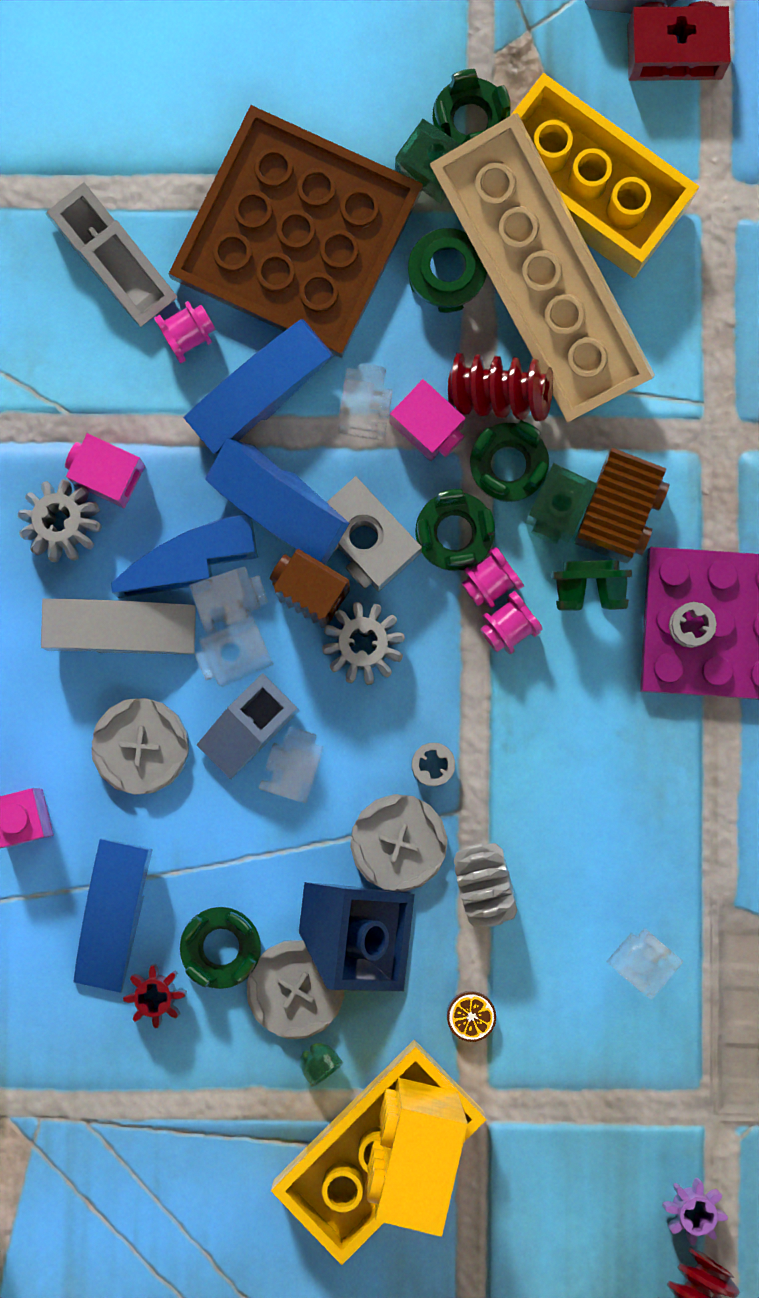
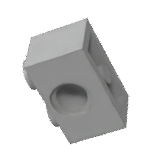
(394, 546)

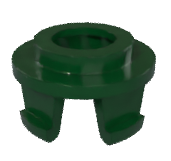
(469, 89)
(445, 295)
(522, 437)
(455, 503)
(609, 578)
(204, 971)

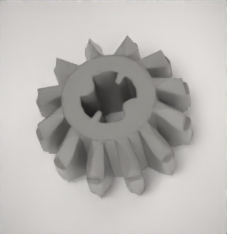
(44, 515)
(365, 627)
(485, 885)

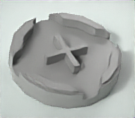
(140, 746)
(398, 842)
(290, 993)

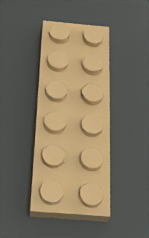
(542, 267)

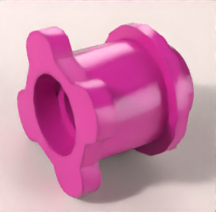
(186, 329)
(490, 579)
(510, 624)

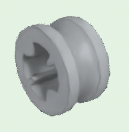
(696, 610)
(441, 752)

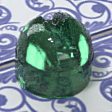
(319, 1063)

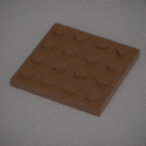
(295, 229)

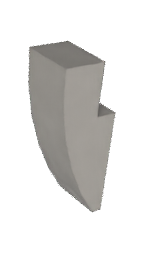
(111, 254)
(117, 626)

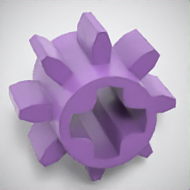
(703, 1222)

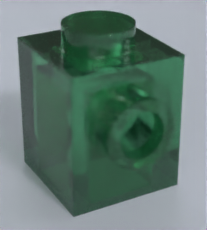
(421, 149)
(560, 505)

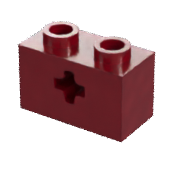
(654, 45)

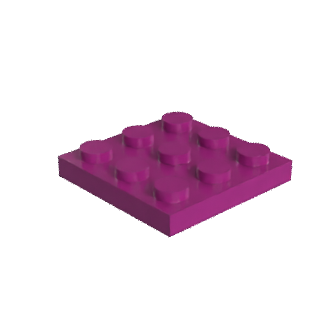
(730, 588)

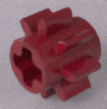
(146, 1007)

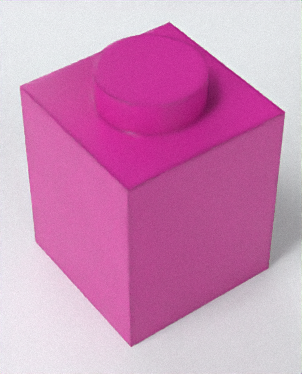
(428, 421)
(104, 469)
(23, 818)

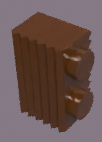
(621, 506)
(309, 587)

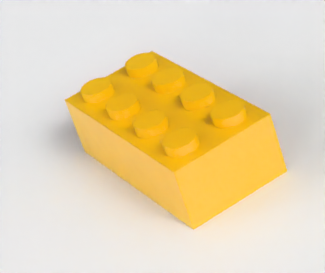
(608, 180)
(417, 1156)
(329, 1177)

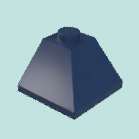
(357, 935)

